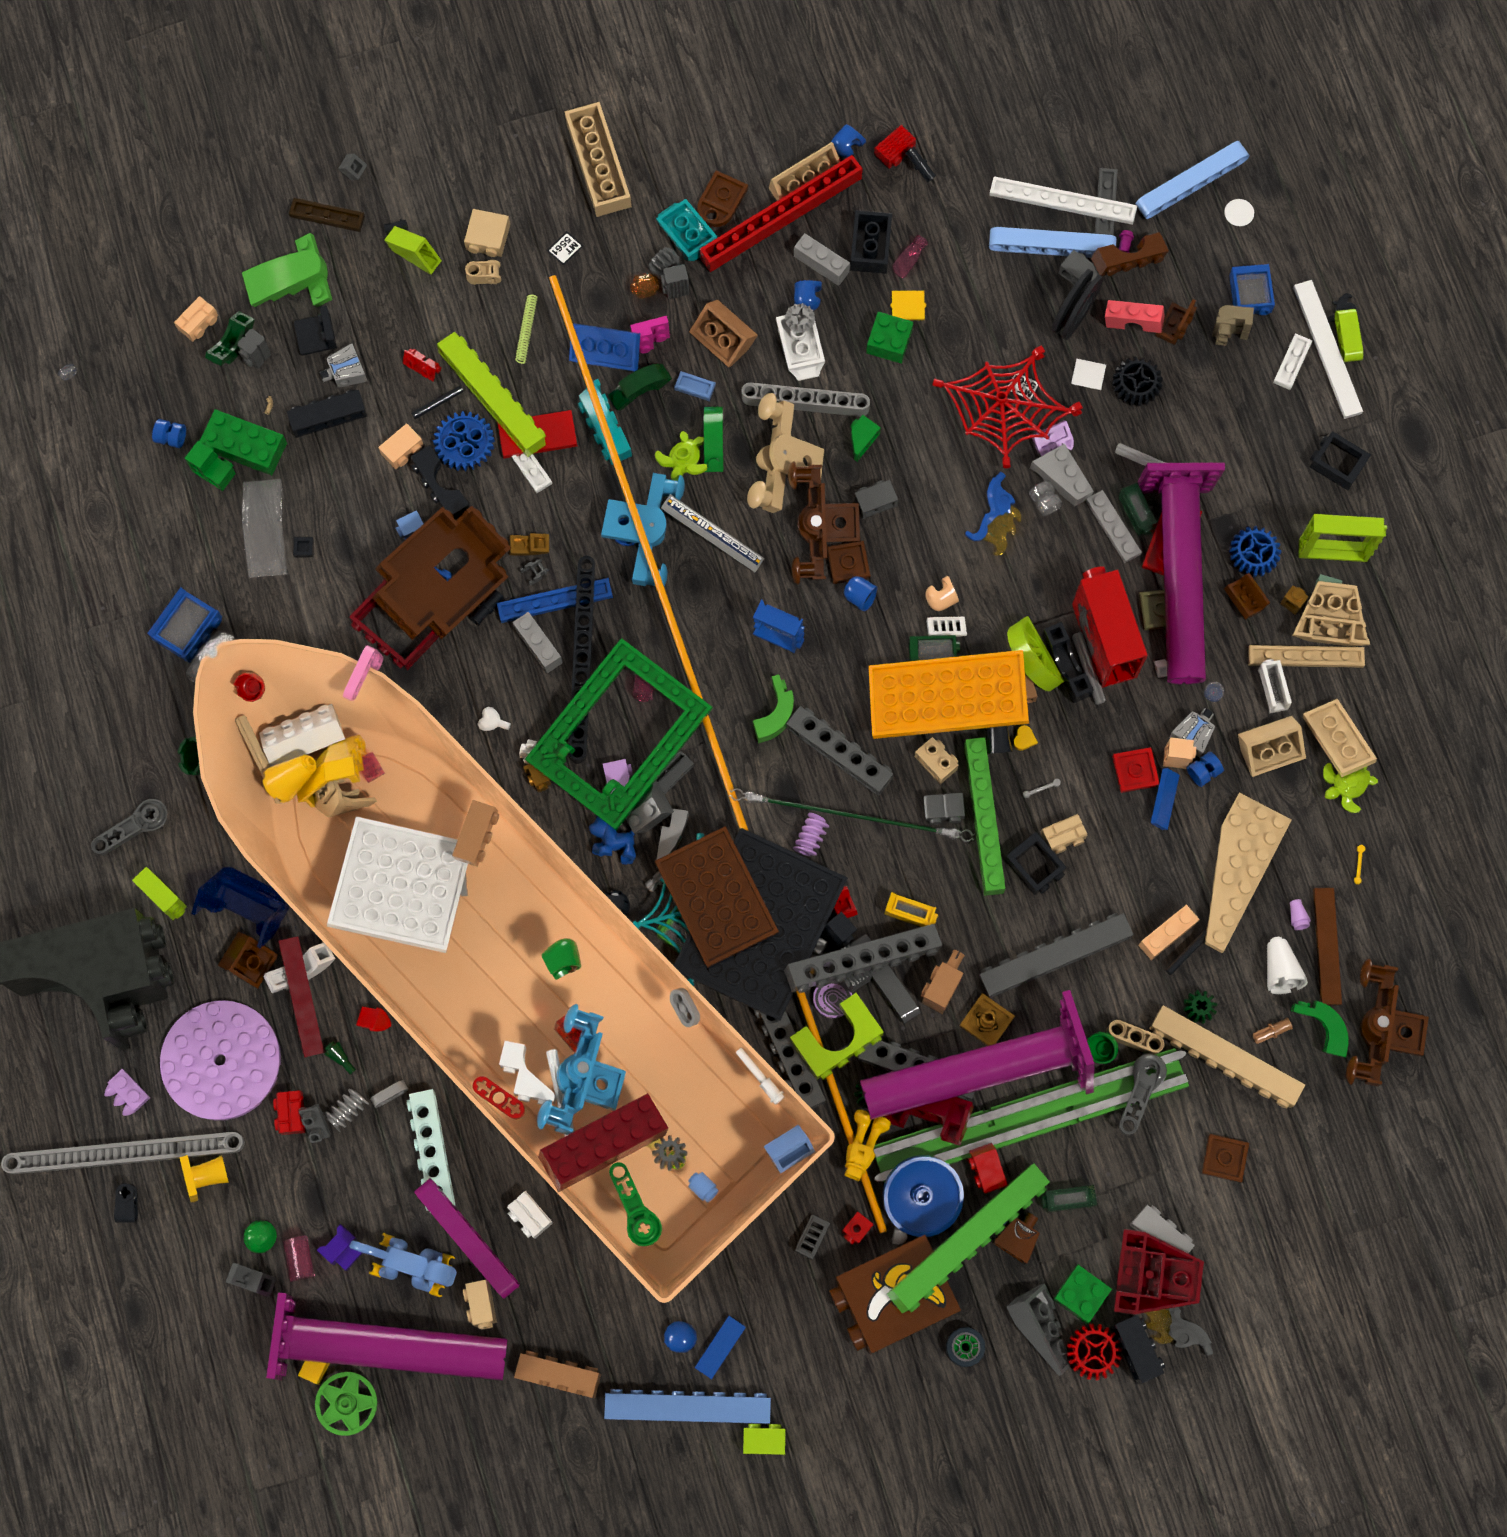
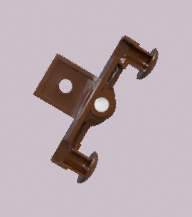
(817, 522)
(1382, 1027)

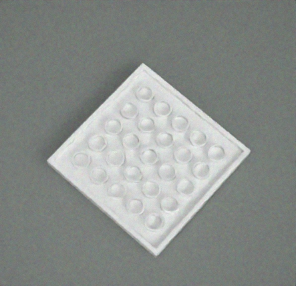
(398, 885)

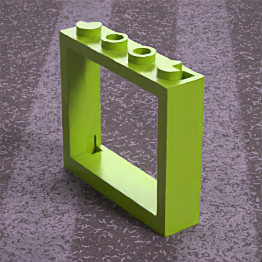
(1368, 527)

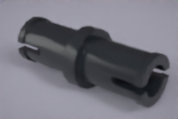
(920, 164)
(486, 607)

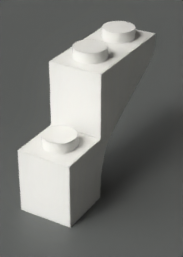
(526, 1085)

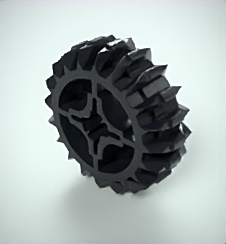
(1129, 379)

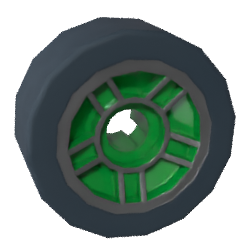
(976, 1347)

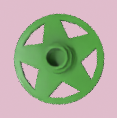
(346, 1403)

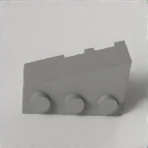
(1064, 475)

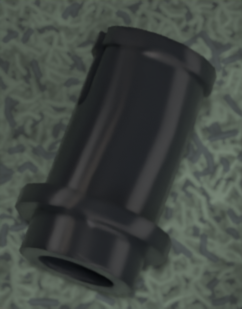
(401, 224)

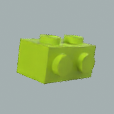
(764, 1440)

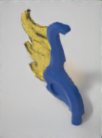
(999, 519)

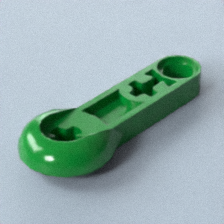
(636, 1211)

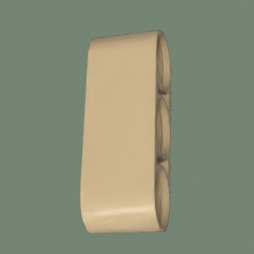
(1145, 1037)

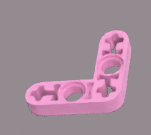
(369, 658)

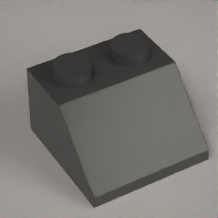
(649, 810)

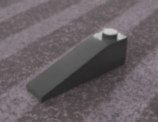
(1036, 1320)

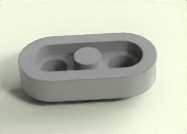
(684, 1007)

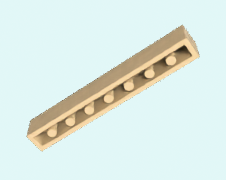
(1227, 1057)

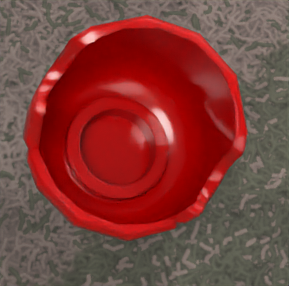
(249, 686)

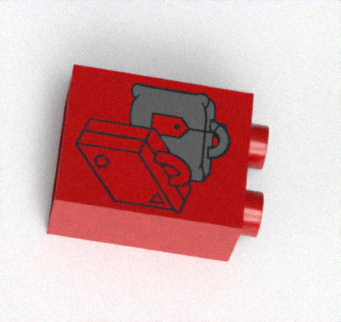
(1109, 626)

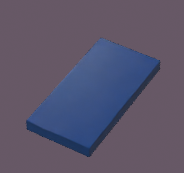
(607, 347)

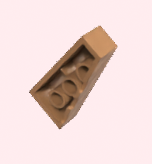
(558, 1375)

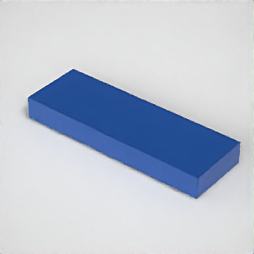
(1165, 799)
(720, 1347)

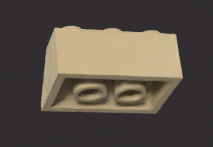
(1272, 745)

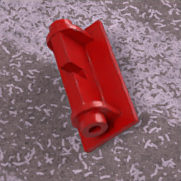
(414, 360)

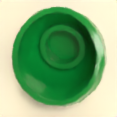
(1103, 1047)
(260, 1236)

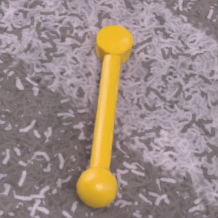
(1360, 849)

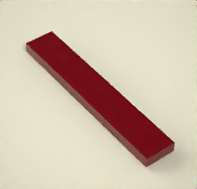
(301, 996)

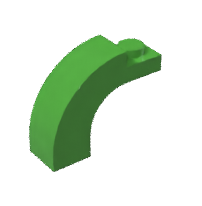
(775, 723)

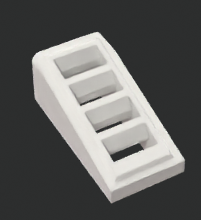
(946, 620)

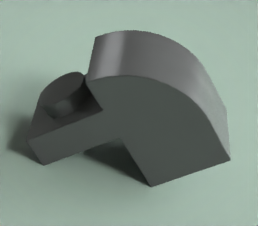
(251, 1279)

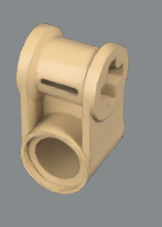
(484, 271)

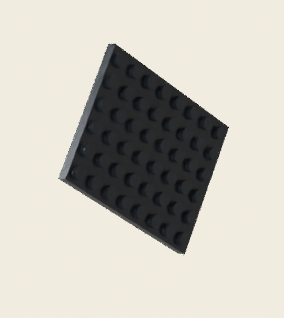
(800, 903)

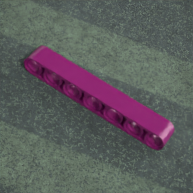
(467, 1238)

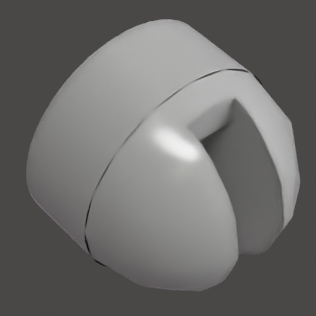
(899, 1236)

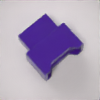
(338, 1249)

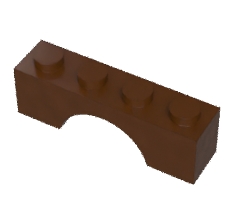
(1111, 260)

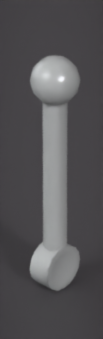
(1056, 783)

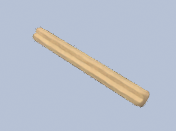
(254, 746)

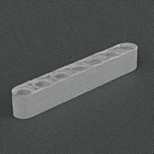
(814, 395)

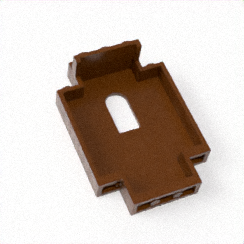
(418, 593)

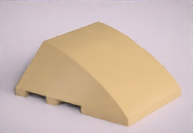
(1333, 616)

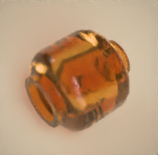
(644, 285)

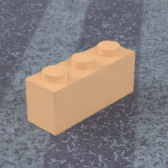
(1168, 932)

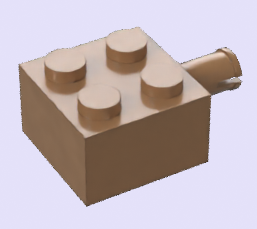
(943, 984)

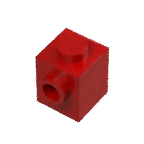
(857, 1229)

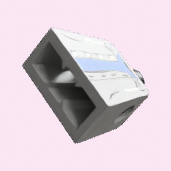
(344, 368)
(1196, 728)

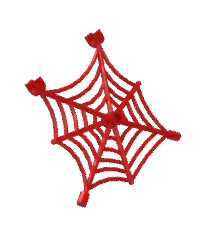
(1002, 401)

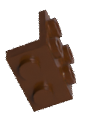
(1176, 322)

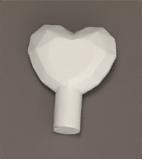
(491, 720)

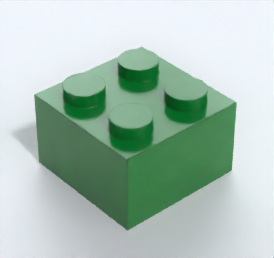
(889, 337)
(1082, 1294)

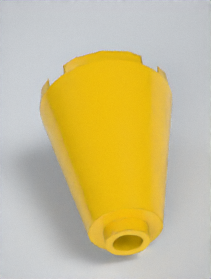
(288, 777)

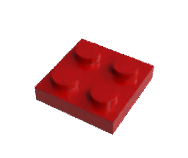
(1135, 770)

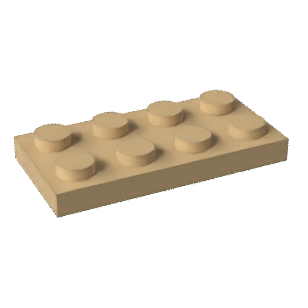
(1339, 738)

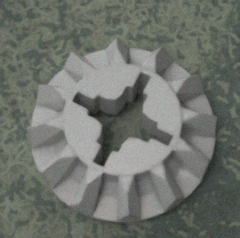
(792, 321)

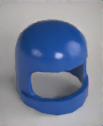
(845, 138)
(805, 293)
(858, 590)

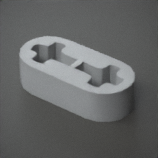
(389, 1094)

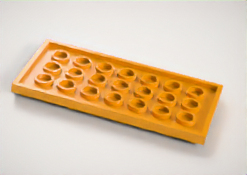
(948, 694)

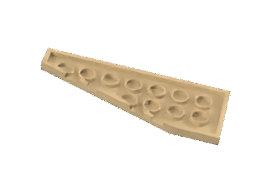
(1244, 852)

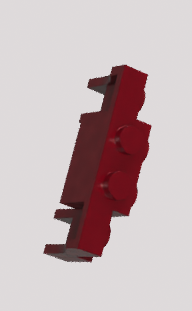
(951, 1113)

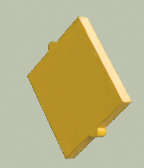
(908, 305)

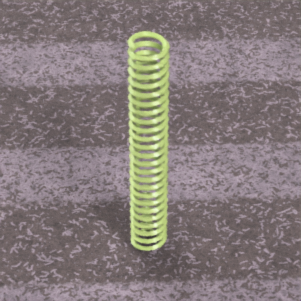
(524, 328)

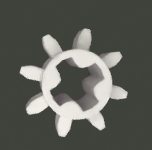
(525, 749)

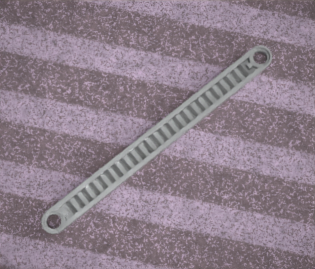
(122, 1153)

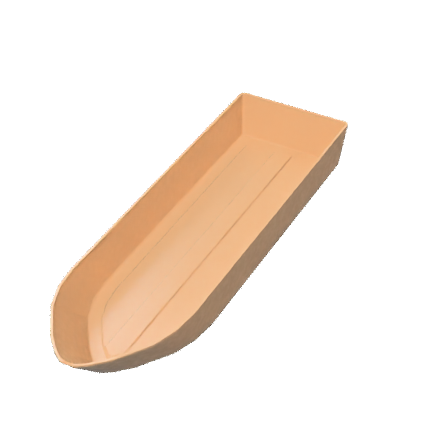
(493, 973)

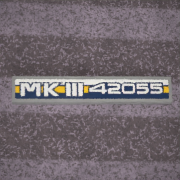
(712, 533)

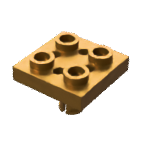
(986, 1008)

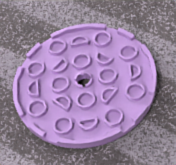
(226, 1089)

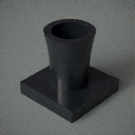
(998, 740)

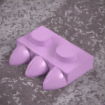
(1058, 434)
(127, 1092)

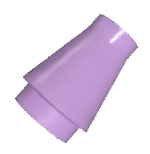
(1299, 916)

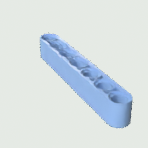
(1192, 179)
(1046, 241)

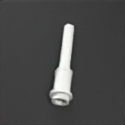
(766, 1083)

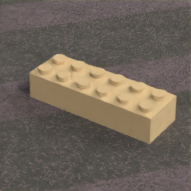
(598, 159)

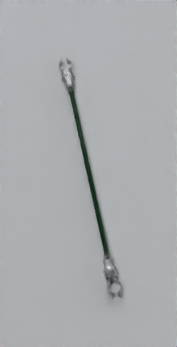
(751, 797)

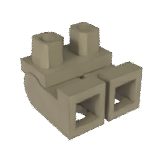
(1232, 320)

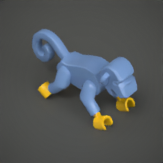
(427, 1266)

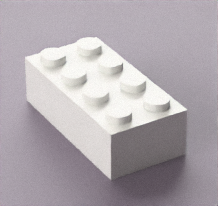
(301, 735)

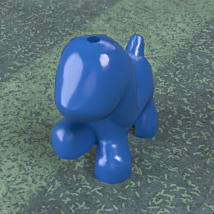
(612, 841)

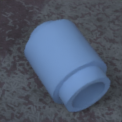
(703, 1186)

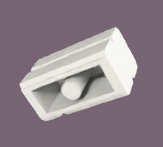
(529, 1215)

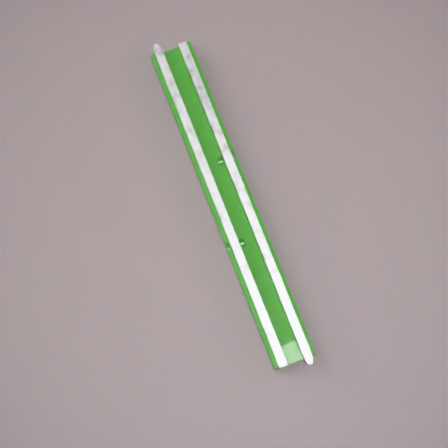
(1030, 1115)

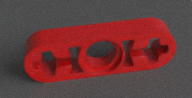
(490, 1084)

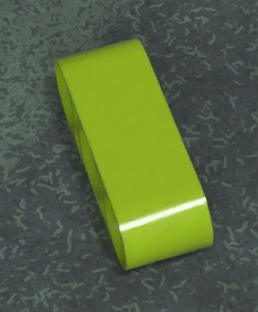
(1349, 335)

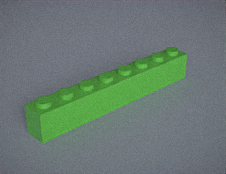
(984, 816)

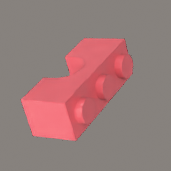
(1147, 315)

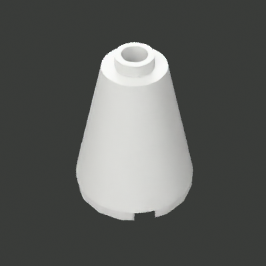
(1283, 968)

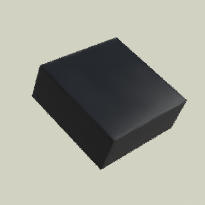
(303, 547)

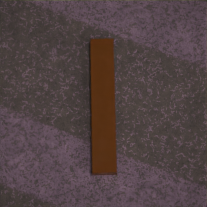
(1327, 946)

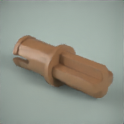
(1272, 1031)

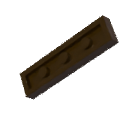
(326, 214)

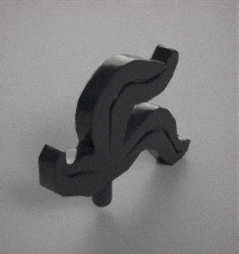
(1342, 304)

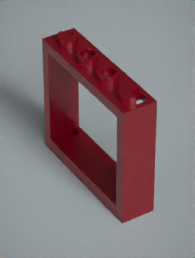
(360, 613)

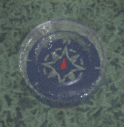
(67, 372)
(1214, 691)

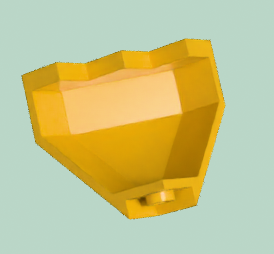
(335, 763)

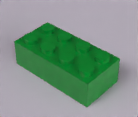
(244, 442)

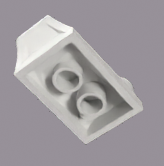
(801, 350)

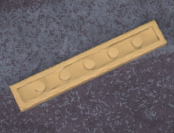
(1307, 656)

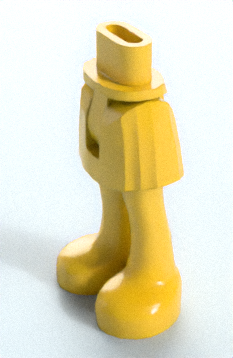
(861, 1156)

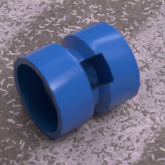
(169, 433)
(1203, 770)

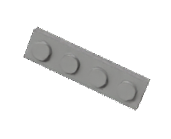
(1113, 526)

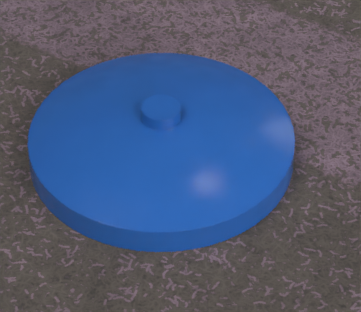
(923, 1196)

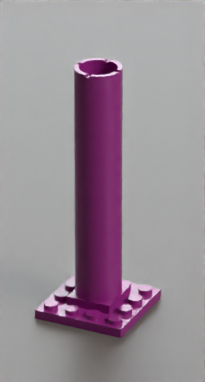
(1182, 561)
(985, 1067)
(380, 1347)

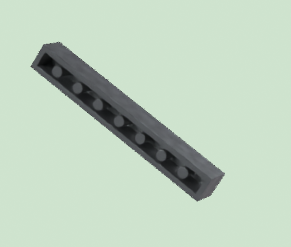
(1056, 955)

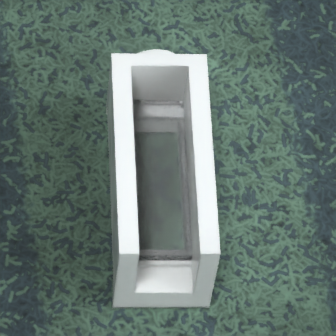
(1274, 686)

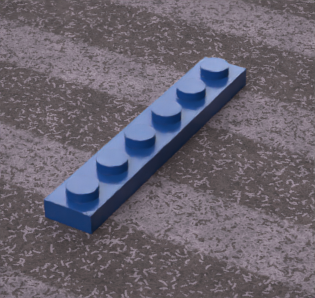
(550, 601)

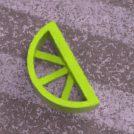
(1037, 660)

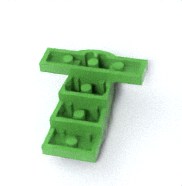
(290, 275)

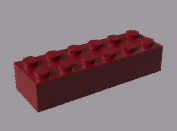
(603, 1142)

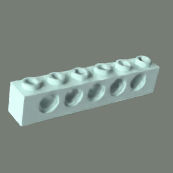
(428, 1100)

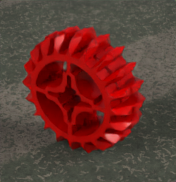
(1081, 1337)

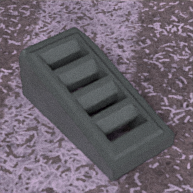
(805, 1252)

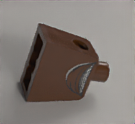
(1019, 1238)

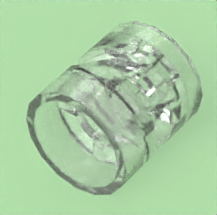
(1045, 497)

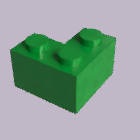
(205, 464)

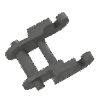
(530, 565)

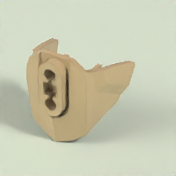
(334, 801)

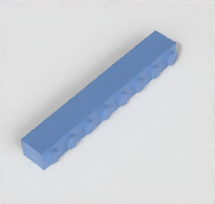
(687, 1408)

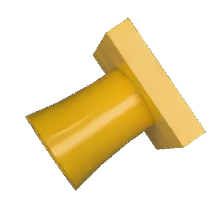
(202, 1175)

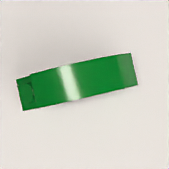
(713, 438)
(1335, 1028)

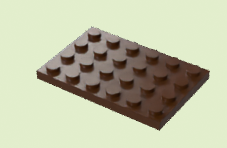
(716, 897)

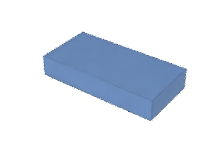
(694, 386)

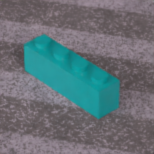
(620, 441)

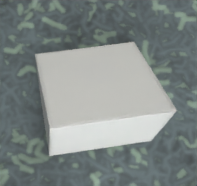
(1161, 668)

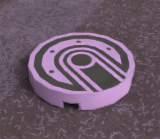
(829, 998)

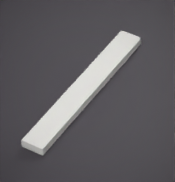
(1063, 200)
(1328, 349)

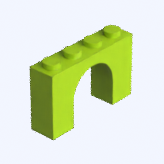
(823, 1061)

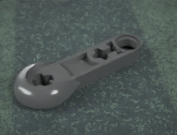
(133, 825)
(1142, 1088)

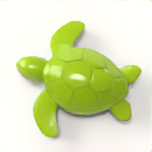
(683, 457)
(1348, 787)

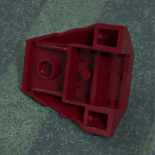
(1155, 1275)

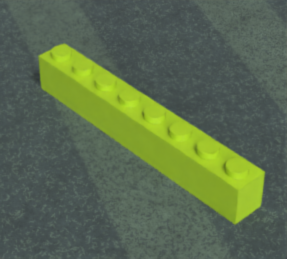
(491, 394)

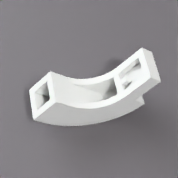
(315, 960)

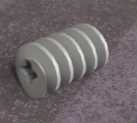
(345, 1109)

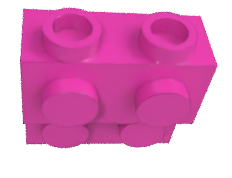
(651, 331)

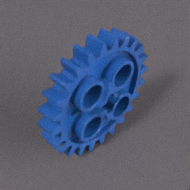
(456, 455)

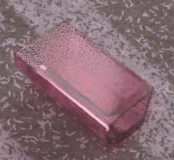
(298, 1258)

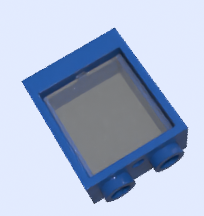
(1252, 288)

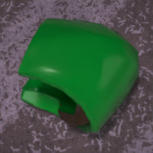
(562, 958)

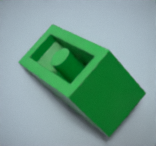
(863, 435)

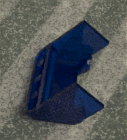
(244, 897)

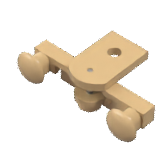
(779, 455)

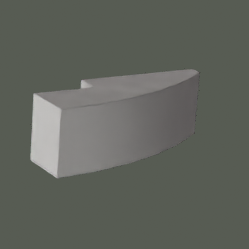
(672, 835)

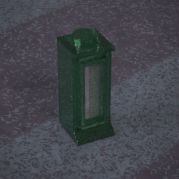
(1137, 509)
(1069, 1199)

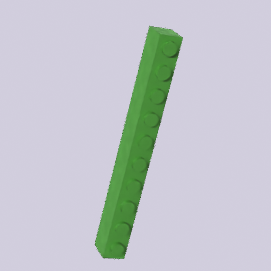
(968, 1238)

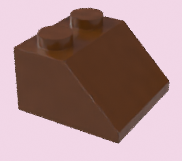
(247, 960)

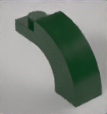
(227, 348)
(641, 381)

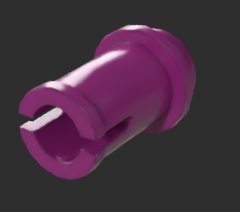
(1125, 242)

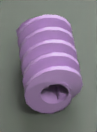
(811, 835)

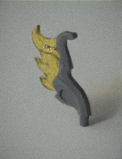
(1173, 1327)

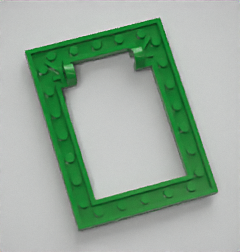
(551, 750)

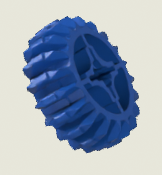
(1252, 537)

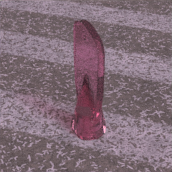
(909, 257)

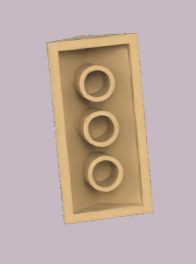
(804, 171)

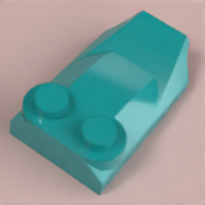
(686, 229)

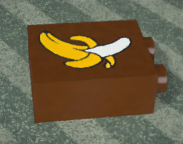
(876, 1316)

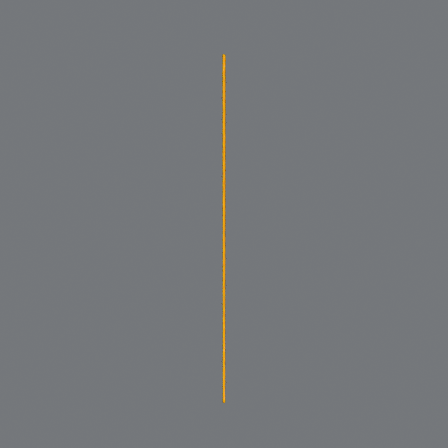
(695, 689)

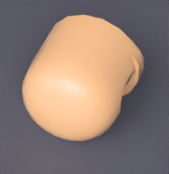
(944, 598)

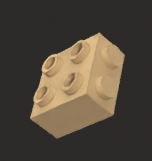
(487, 233)
(481, 1304)

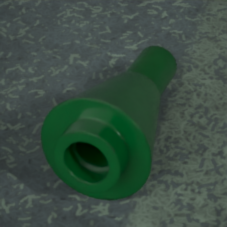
(337, 1054)

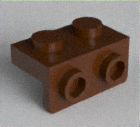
(1247, 596)

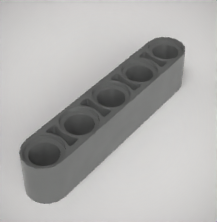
(891, 988)

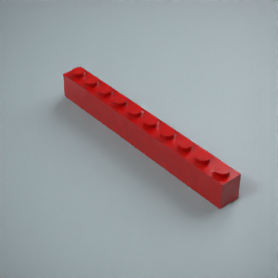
(780, 213)

